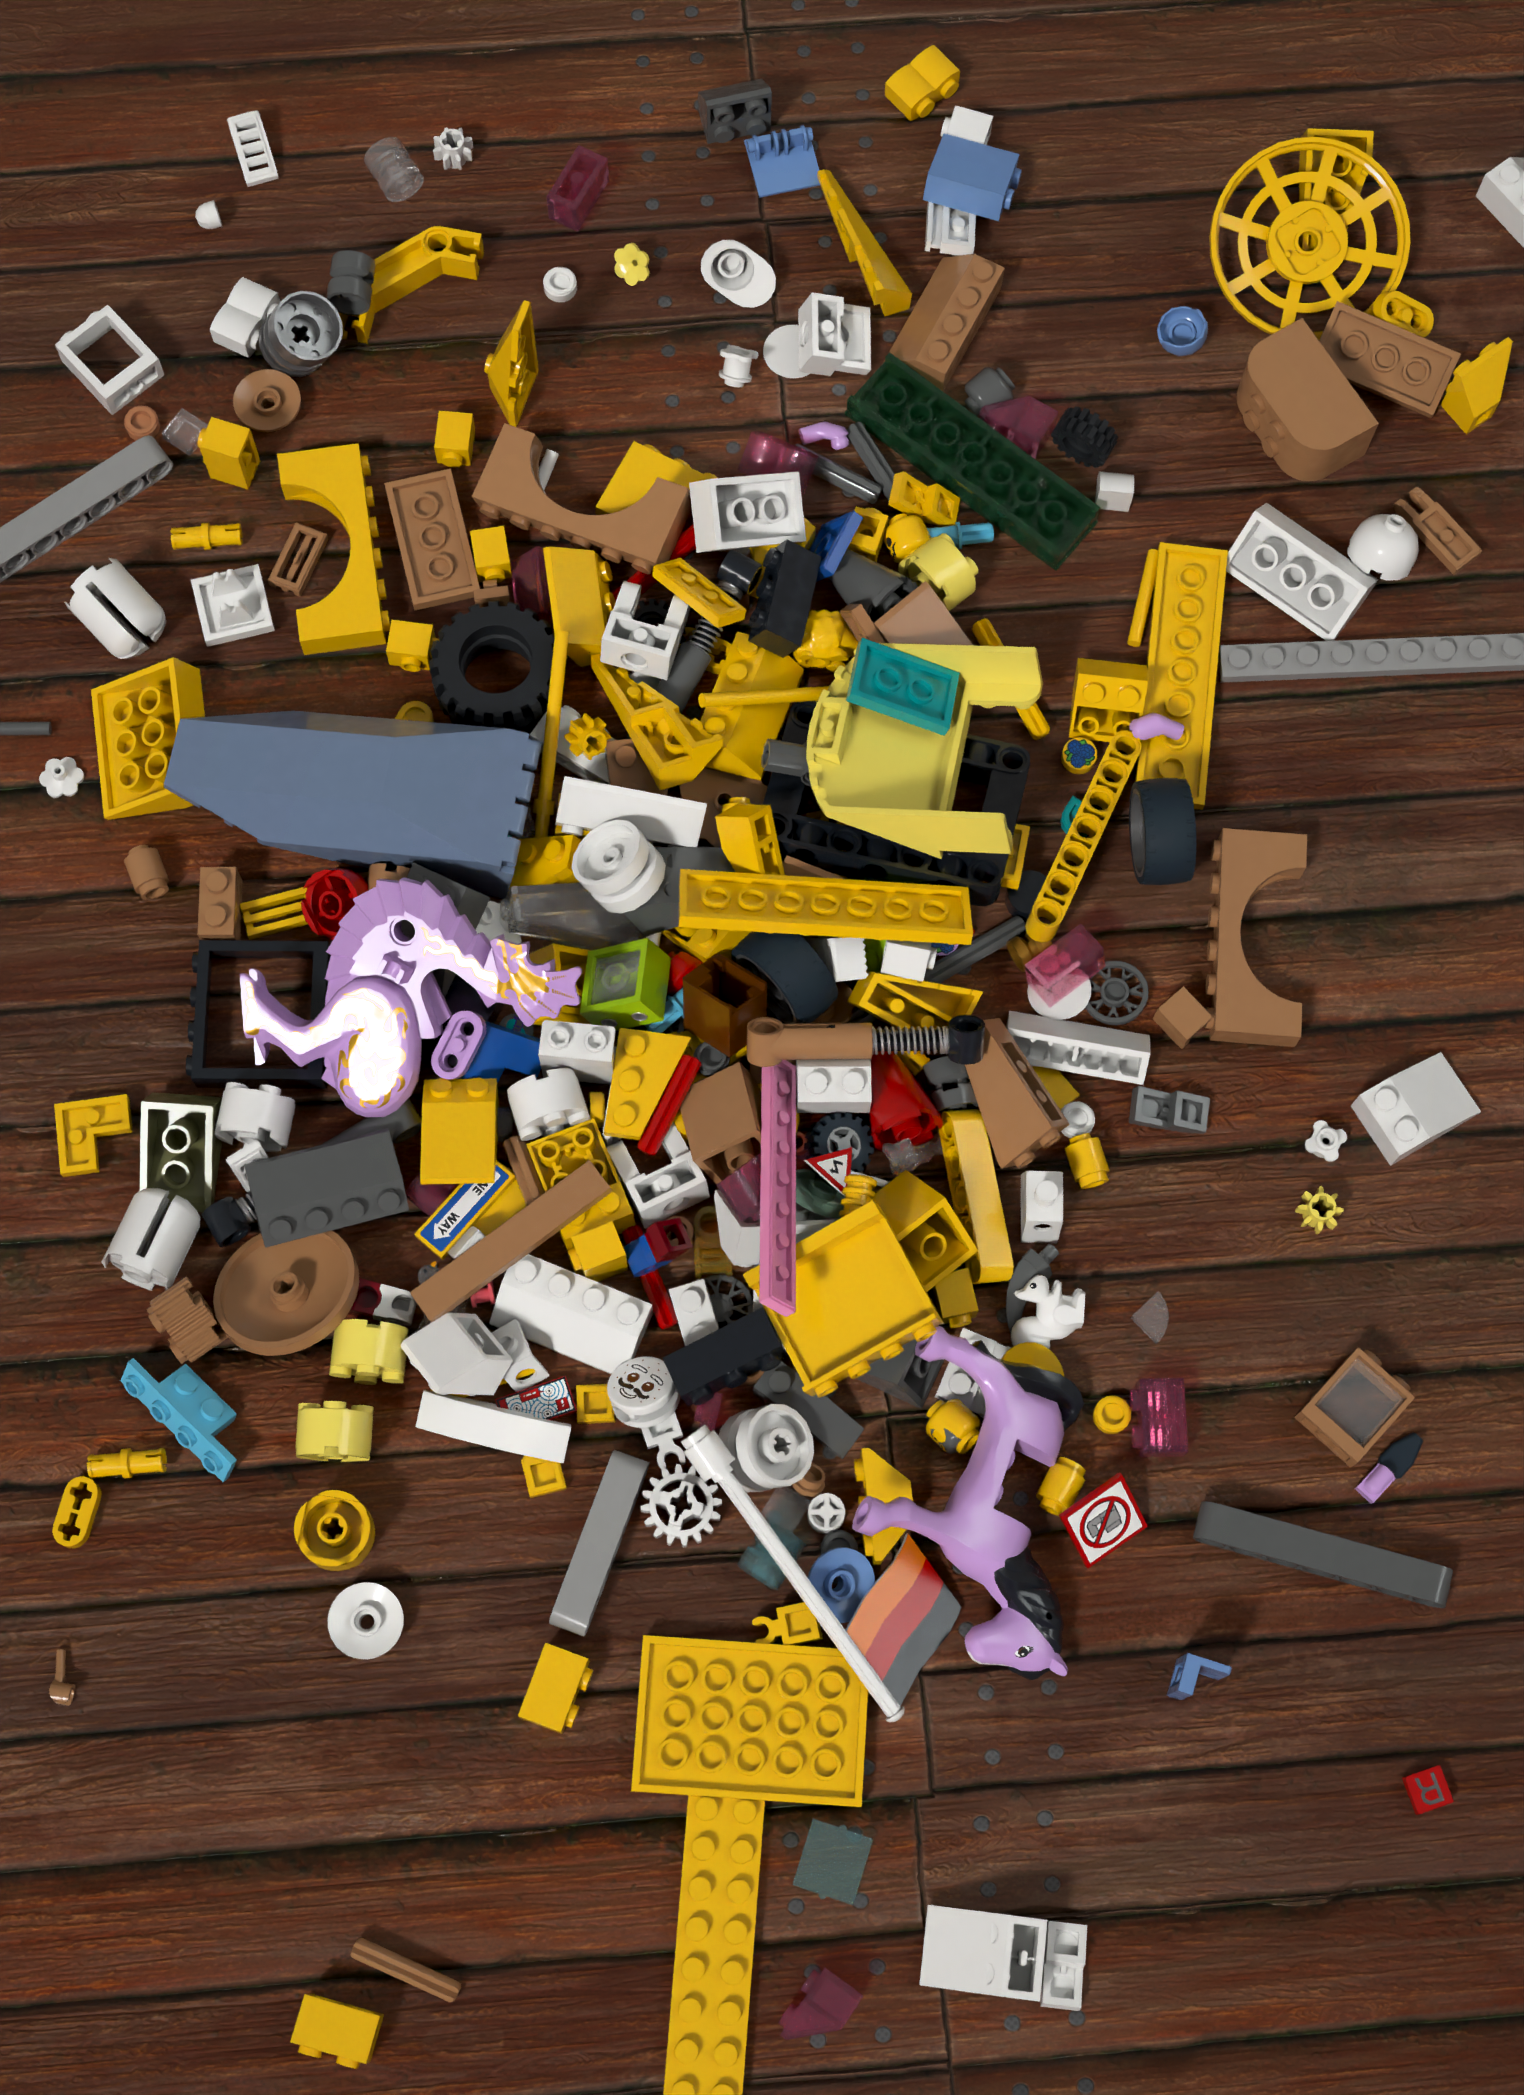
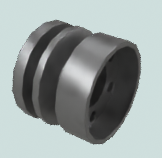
(309, 319)

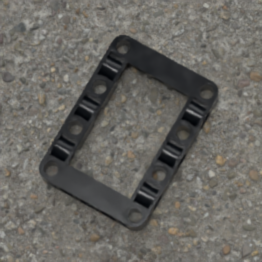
(873, 858)

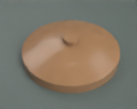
(286, 1293)

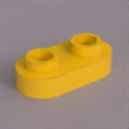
(1402, 310)

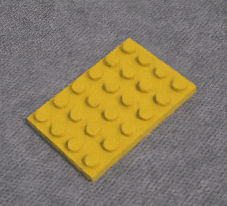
(749, 1722)

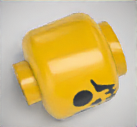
(905, 536)

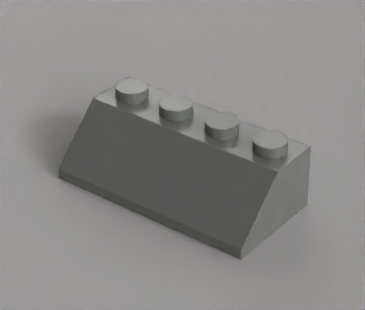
(326, 1187)

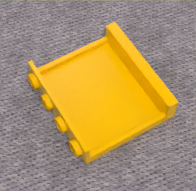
(852, 1301)

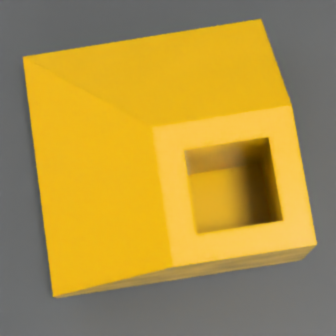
(1478, 386)

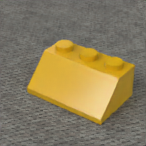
(579, 598)

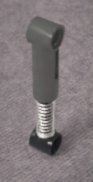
(736, 577)
(231, 1219)

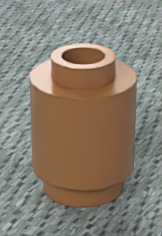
(147, 872)

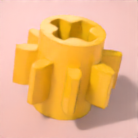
(587, 736)

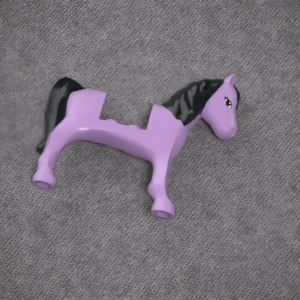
(1023, 1413)

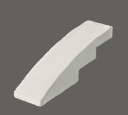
(493, 1426)

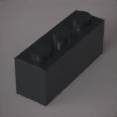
(784, 598)
(725, 1358)

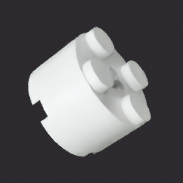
(547, 1103)
(255, 1116)

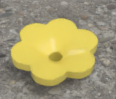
(631, 264)

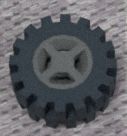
(845, 1133)

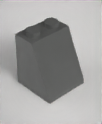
(904, 1376)

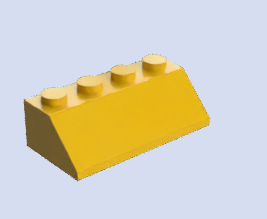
(749, 726)

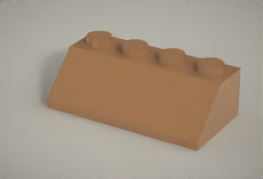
(948, 316)

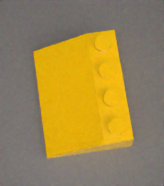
(136, 735)

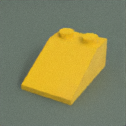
(459, 1131)

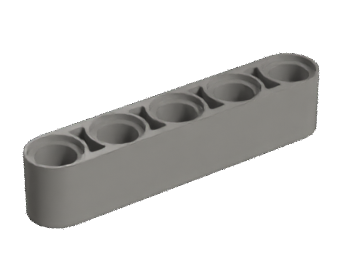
(599, 1543)

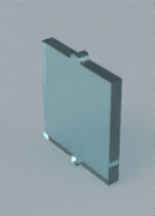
(832, 1861)

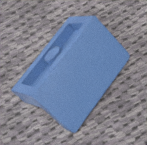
(1186, 1673)

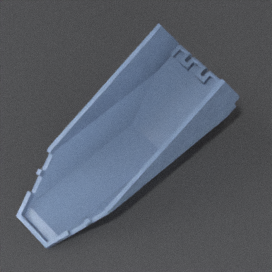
(365, 789)

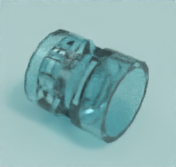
(759, 1563)

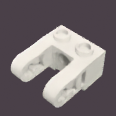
(639, 644)
(665, 1190)

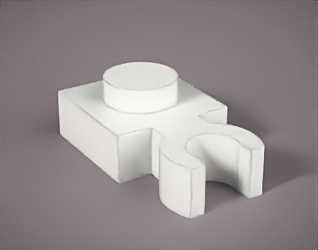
(664, 1436)

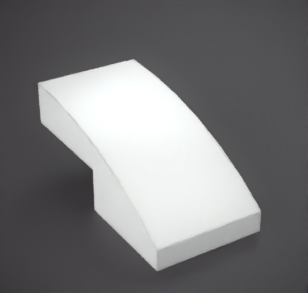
(1063, 1965)

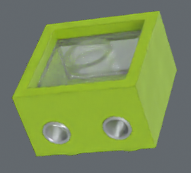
(625, 985)

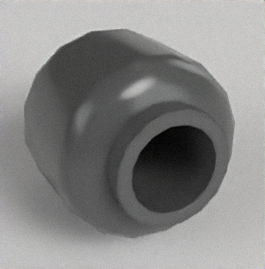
(988, 388)

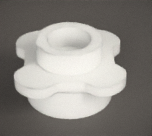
(1317, 1147)

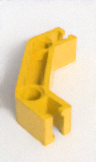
(415, 265)

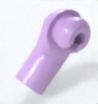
(825, 430)

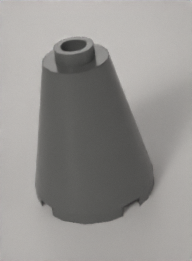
(870, 584)

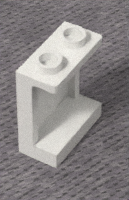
(580, 1047)

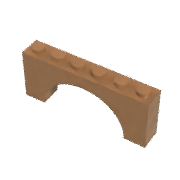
(638, 534)
(1239, 1003)

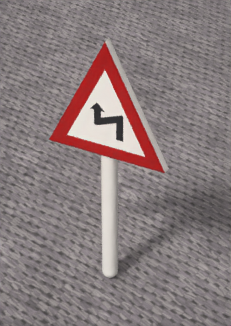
(835, 1167)

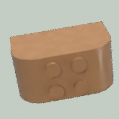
(1303, 405)

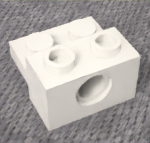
(833, 336)

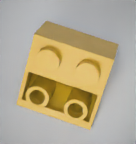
(1106, 698)

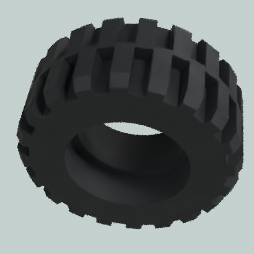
(484, 631)

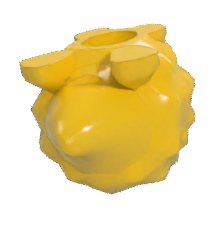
(825, 641)

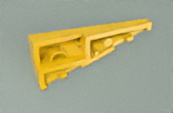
(860, 245)
(666, 739)

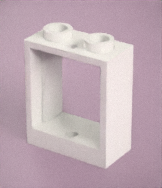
(127, 383)

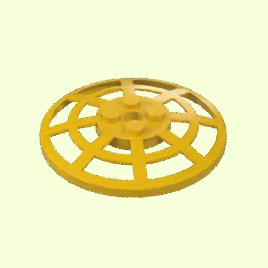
(1313, 219)

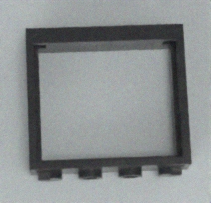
(200, 999)

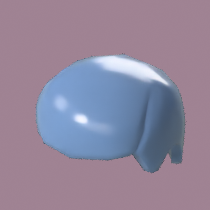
(1182, 330)

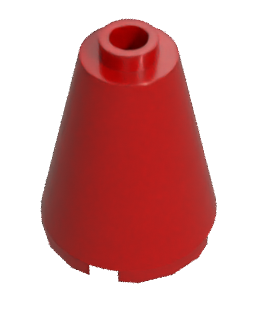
(899, 1104)

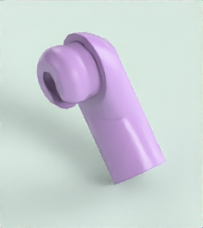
(1155, 725)

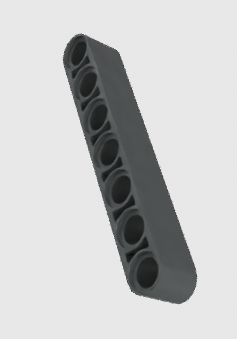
(1323, 1554)

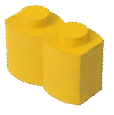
(922, 83)

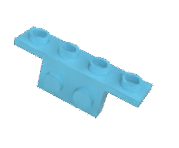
(188, 1411)

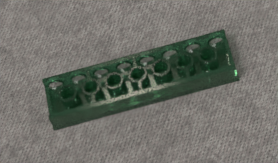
(973, 462)

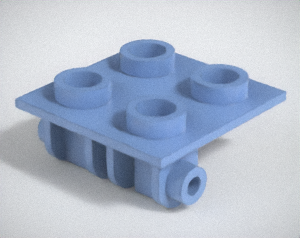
(783, 161)

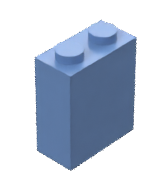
(972, 177)

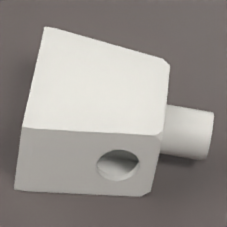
(1041, 1205)

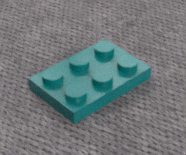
(903, 686)

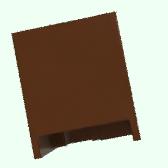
(721, 1002)

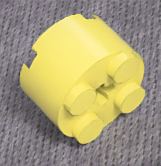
(943, 569)
(368, 1352)
(334, 1432)

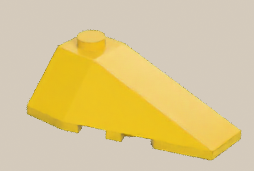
(1343, 169)
(514, 365)

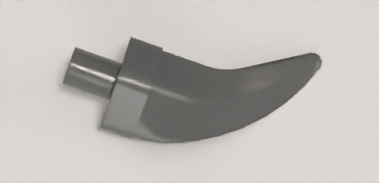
(1028, 1267)

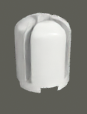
(115, 584)
(168, 1245)

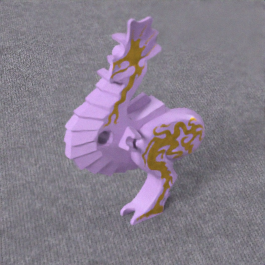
(386, 994)

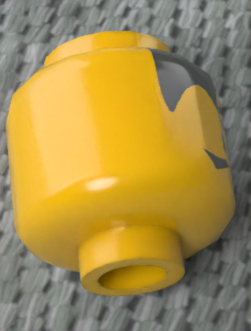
(953, 1426)

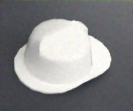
(738, 273)

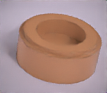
(141, 422)

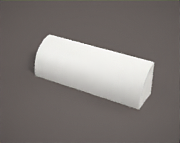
(1081, 1047)

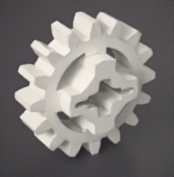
(664, 1500)

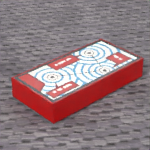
(545, 1401)

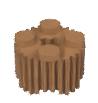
(186, 1320)

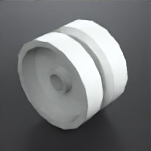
(618, 866)
(768, 1446)

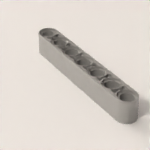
(81, 503)

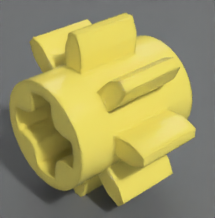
(1327, 1204)

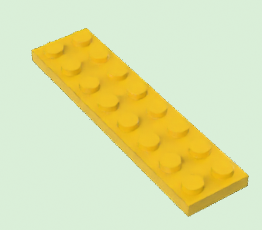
(1184, 662)
(824, 907)
(714, 1947)

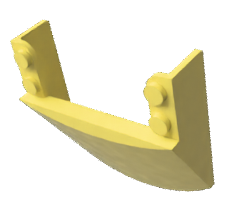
(904, 777)

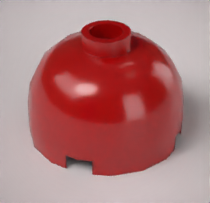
(330, 898)

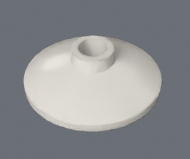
(346, 1617)

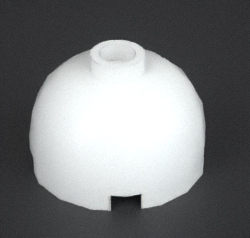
(1385, 546)

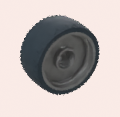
(1162, 831)
(795, 975)

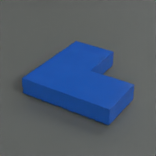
(502, 1050)

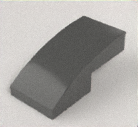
(1169, 1111)

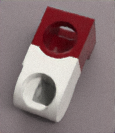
(383, 1303)

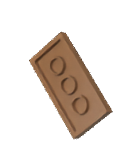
(1388, 359)
(432, 539)

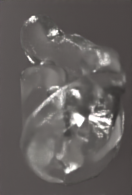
(906, 1157)

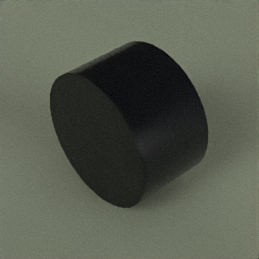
(1021, 901)

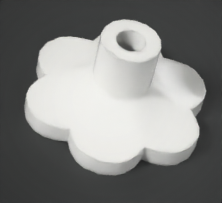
(66, 781)

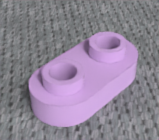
(458, 1043)

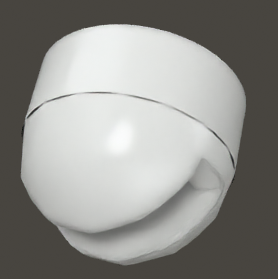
(208, 215)

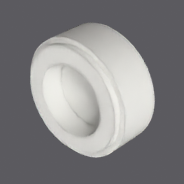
(560, 284)
(1080, 1119)

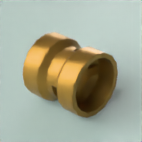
(1025, 949)

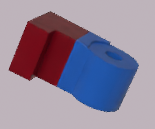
(654, 1248)

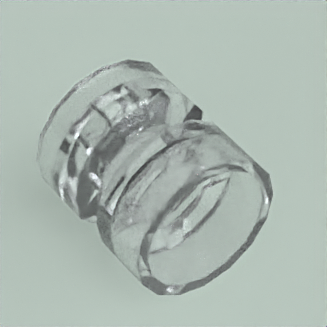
(393, 169)

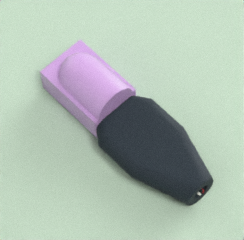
(1391, 1465)

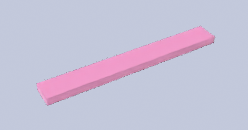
(778, 1189)

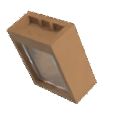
(1355, 1406)

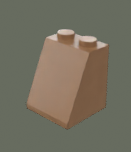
(921, 620)
(723, 1121)

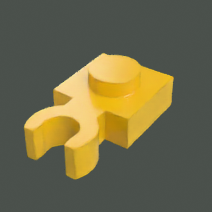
(794, 1624)

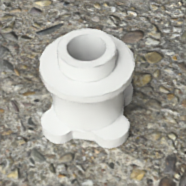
(737, 365)

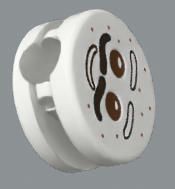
(642, 1392)

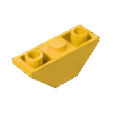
(885, 1484)

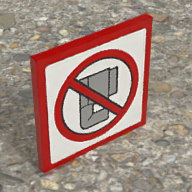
(1103, 1520)

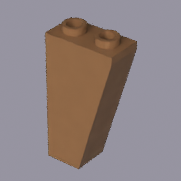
(1013, 1100)

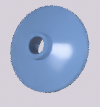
(854, 1580)

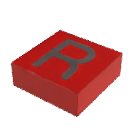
(1427, 1789)

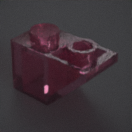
(1022, 422)
(823, 2008)

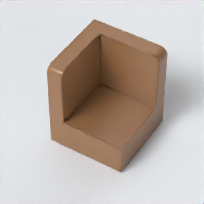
(1181, 1017)

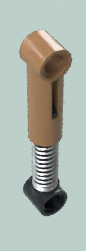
(772, 1041)

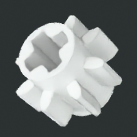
(453, 148)

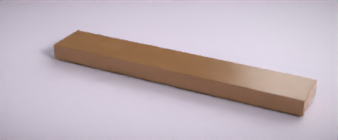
(511, 1241)

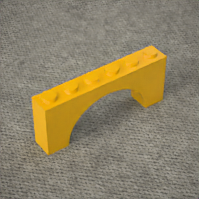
(637, 475)
(353, 610)

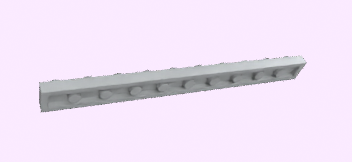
(1371, 657)

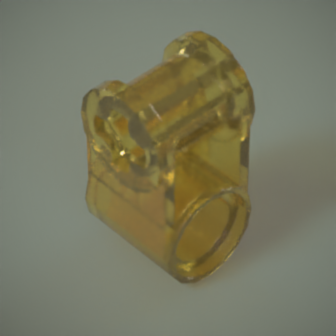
(708, 1254)

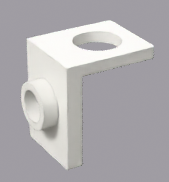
(515, 1344)

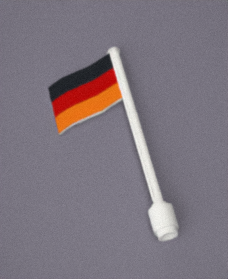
(897, 1619)

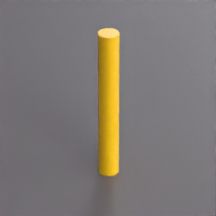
(1143, 599)

